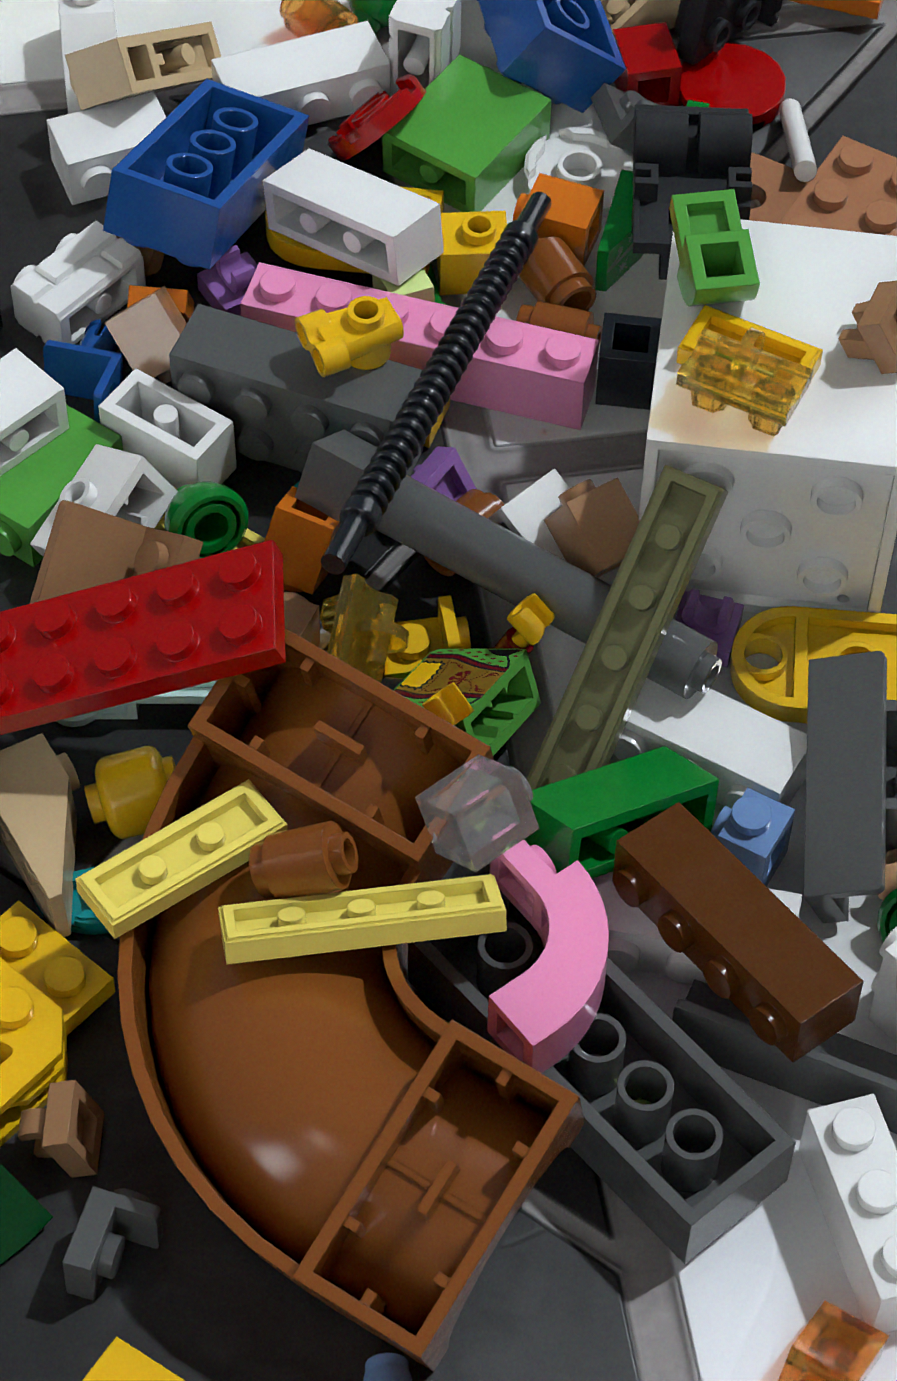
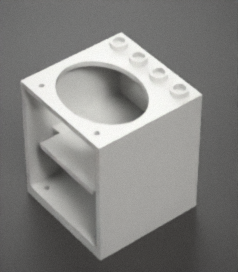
(818, 501)

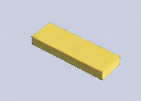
(178, 859)

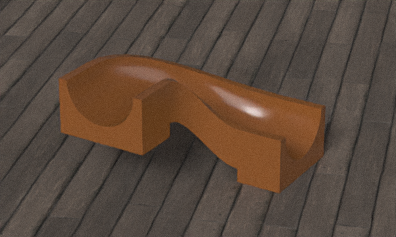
(316, 1088)

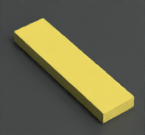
(361, 919)

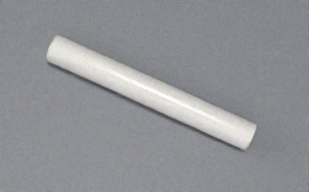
(797, 140)

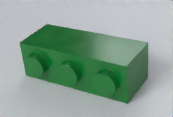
(594, 809)

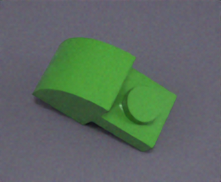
(712, 249)

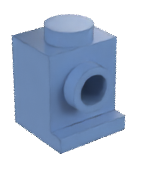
(756, 832)

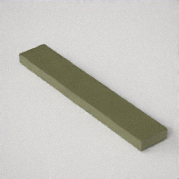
(629, 627)

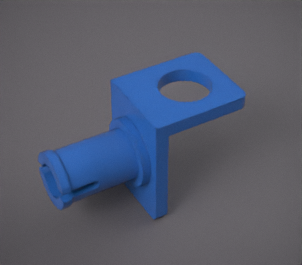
(86, 369)

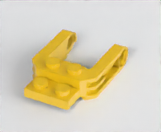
(43, 997)

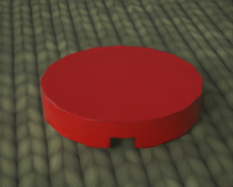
(736, 79)
(376, 118)

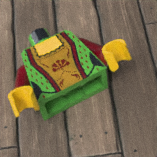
(483, 689)

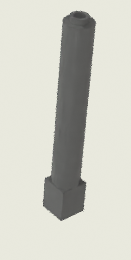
(495, 558)

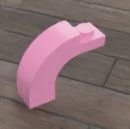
(557, 998)

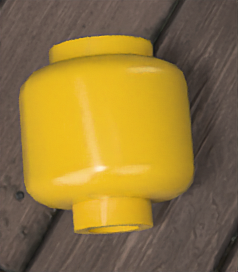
(128, 789)

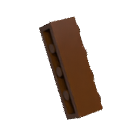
(736, 932)

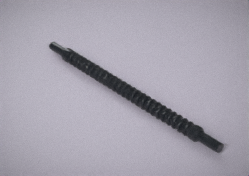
(436, 383)

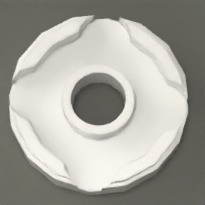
(578, 149)

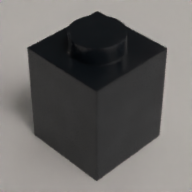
(627, 360)

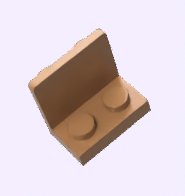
(99, 548)

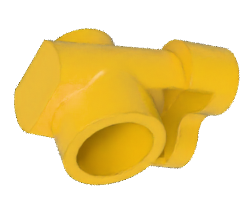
(350, 336)

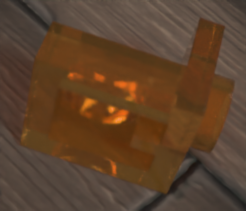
(834, 1348)

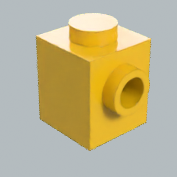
(467, 245)

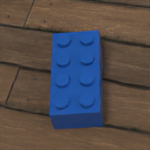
(554, 46)
(201, 173)

